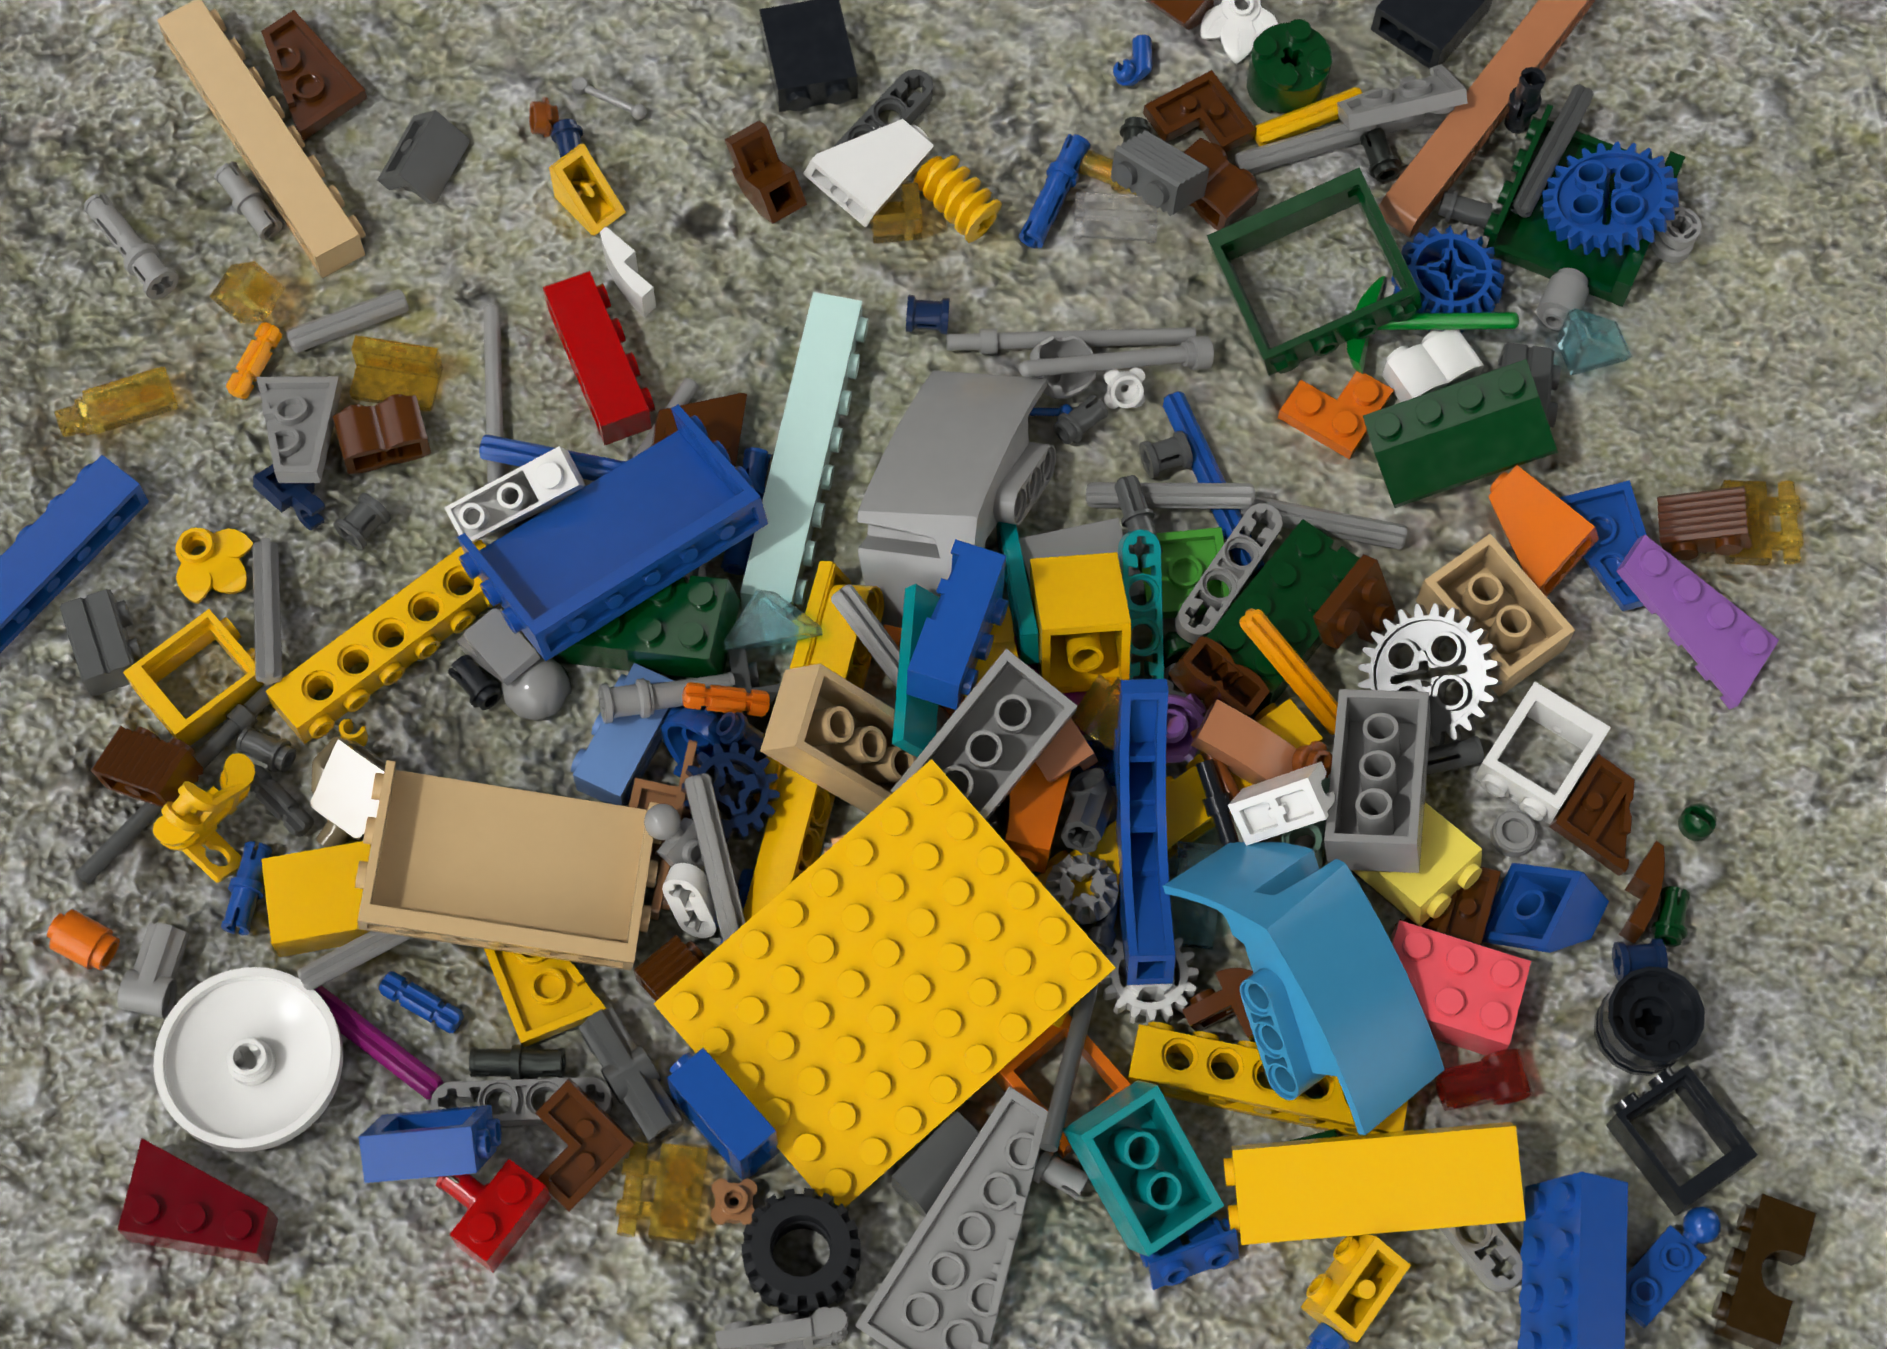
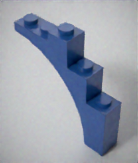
(1142, 832)

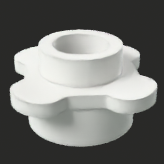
(1133, 396)

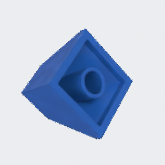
(1544, 909)

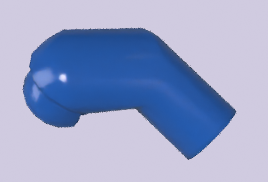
(1139, 66)

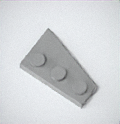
(1413, 97)
(299, 424)

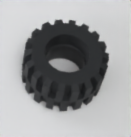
(794, 1213)

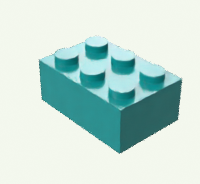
(1143, 1167)

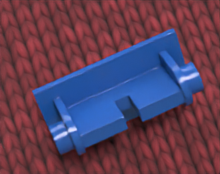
(1210, 1247)

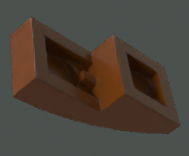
(1646, 886)

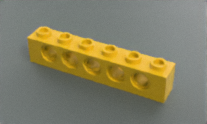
(365, 644)
(1242, 1091)

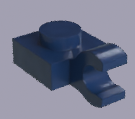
(288, 495)

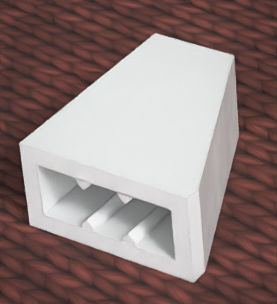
(869, 168)

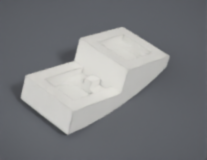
(624, 270)

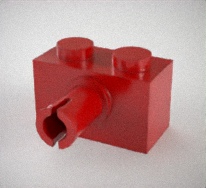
(495, 1211)

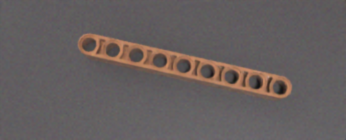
(1473, 123)

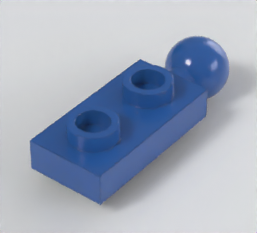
(1668, 1264)

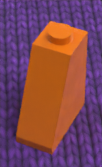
(1540, 528)

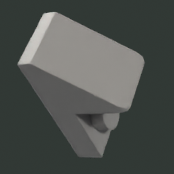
(498, 648)

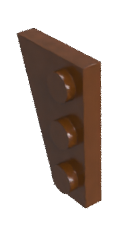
(310, 75)

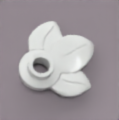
(1236, 27)

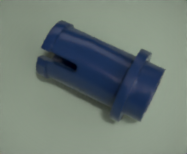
(566, 135)
(735, 728)

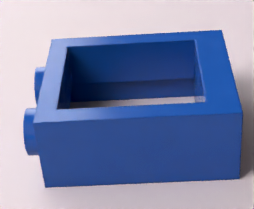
(722, 1113)
(429, 1143)

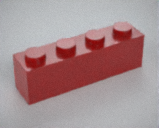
(598, 358)

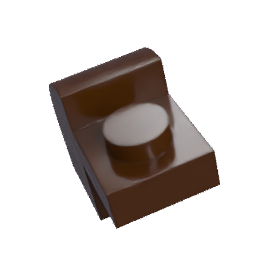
(762, 176)
(1212, 1007)

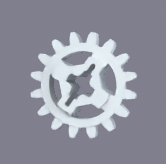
(1166, 995)

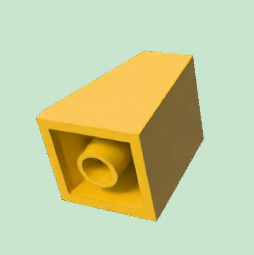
(1080, 619)

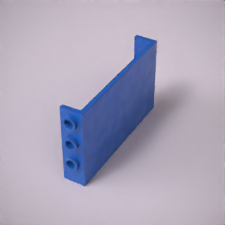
(618, 539)

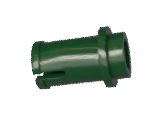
(1671, 916)

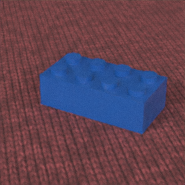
(1574, 1263)

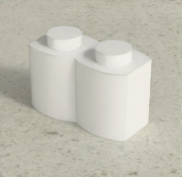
(1429, 366)

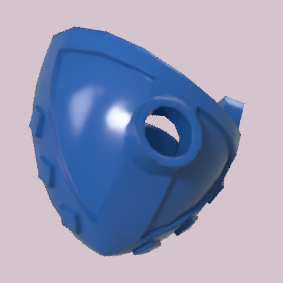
(691, 724)

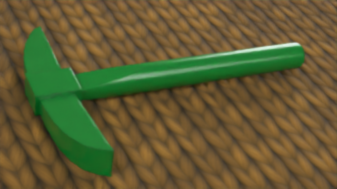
(1425, 321)

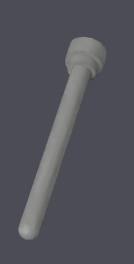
(1195, 353)

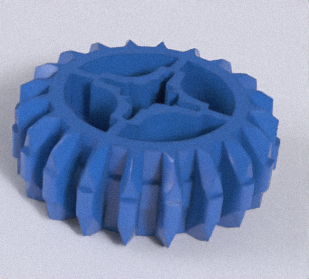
(1467, 270)

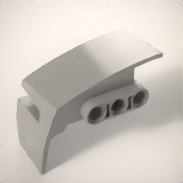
(950, 475)

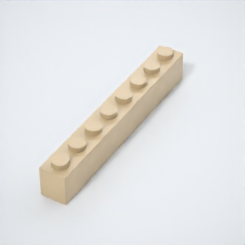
(262, 138)

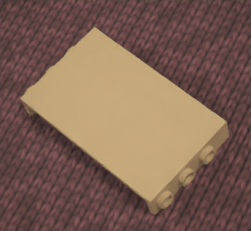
(506, 869)

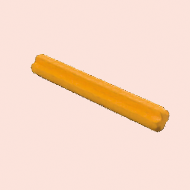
(1291, 667)

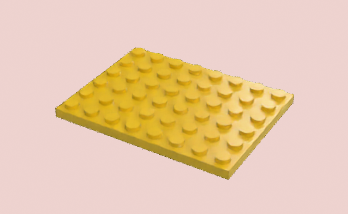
(886, 985)

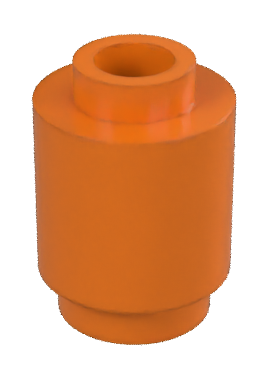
(82, 940)

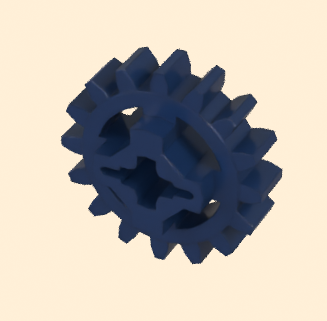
(748, 784)

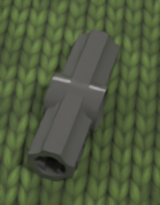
(631, 1075)

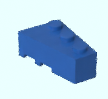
(959, 627)

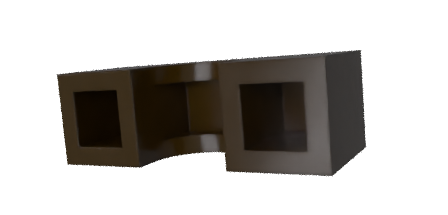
(1747, 1307)

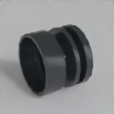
(1662, 1001)

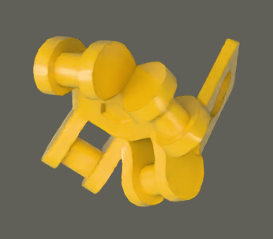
(196, 813)

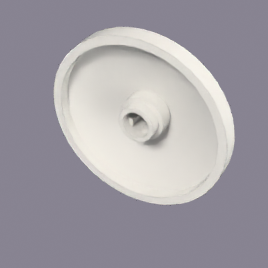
(248, 1059)

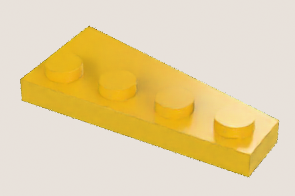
(542, 994)

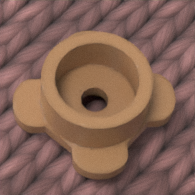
(724, 1192)

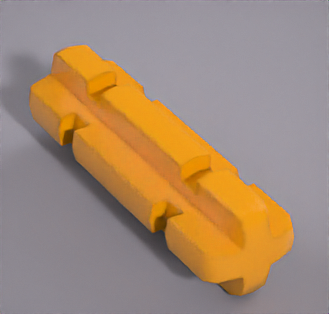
(253, 360)

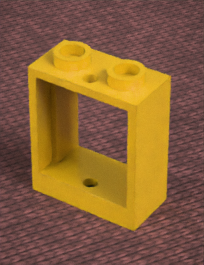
(176, 651)

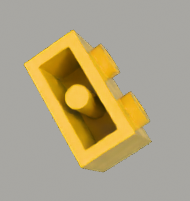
(1355, 1285)

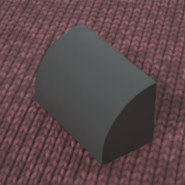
(933, 1164)

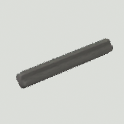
(1551, 151)

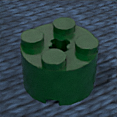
(1288, 67)

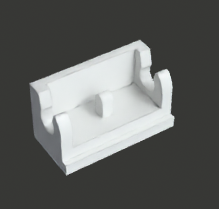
(1281, 804)

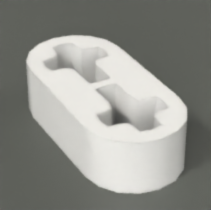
(690, 900)

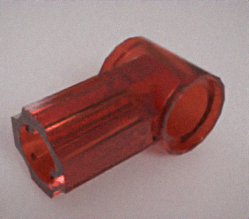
(1495, 1079)

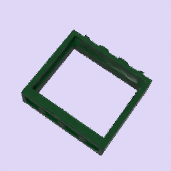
(1295, 215)

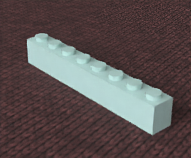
(804, 448)

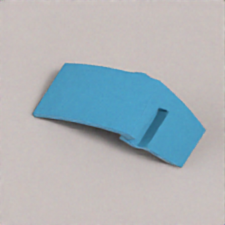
(1323, 979)

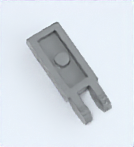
(787, 1331)

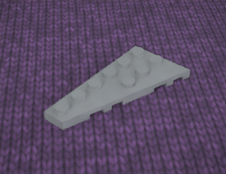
(959, 1258)

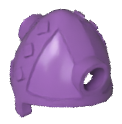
(1182, 718)

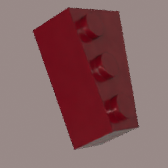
(192, 1211)

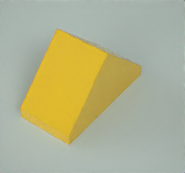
(584, 190)

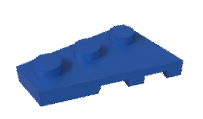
(1618, 526)

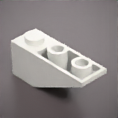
(516, 495)

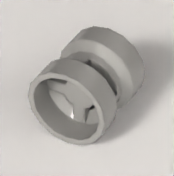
(1679, 238)

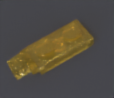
(118, 403)

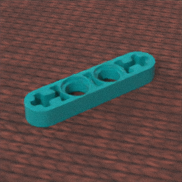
(1151, 612)

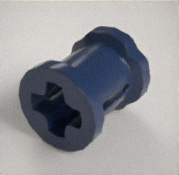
(927, 314)
(1634, 957)

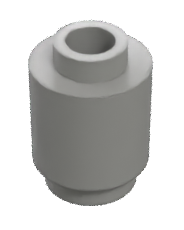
(1563, 293)

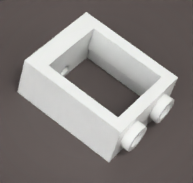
(1560, 718)

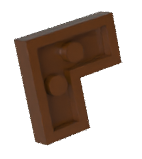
(1202, 104)
(1356, 605)
(592, 1141)

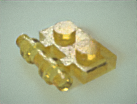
(1786, 506)
(677, 1192)

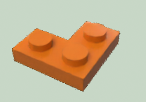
(1332, 421)

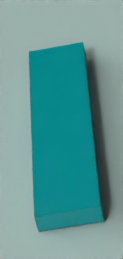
(1018, 593)
(913, 717)

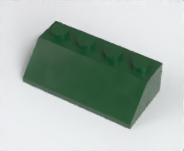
(1460, 433)

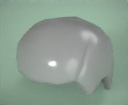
(1064, 385)
(538, 690)

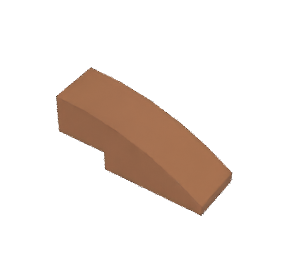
(1243, 744)

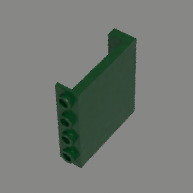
(1536, 249)

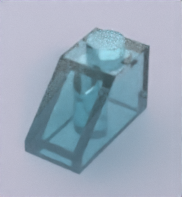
(1191, 919)

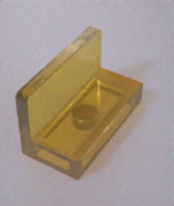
(393, 369)

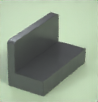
(425, 156)

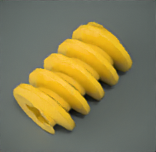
(957, 197)

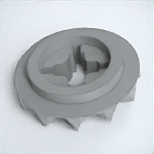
(1085, 908)

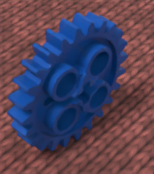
(1639, 203)

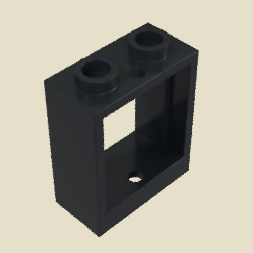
(1711, 1117)

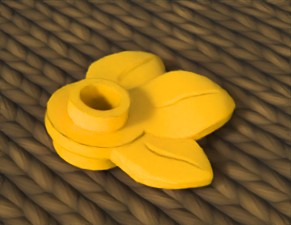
(216, 566)

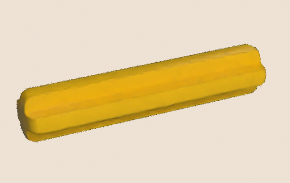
(1302, 118)

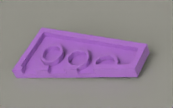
(1711, 628)

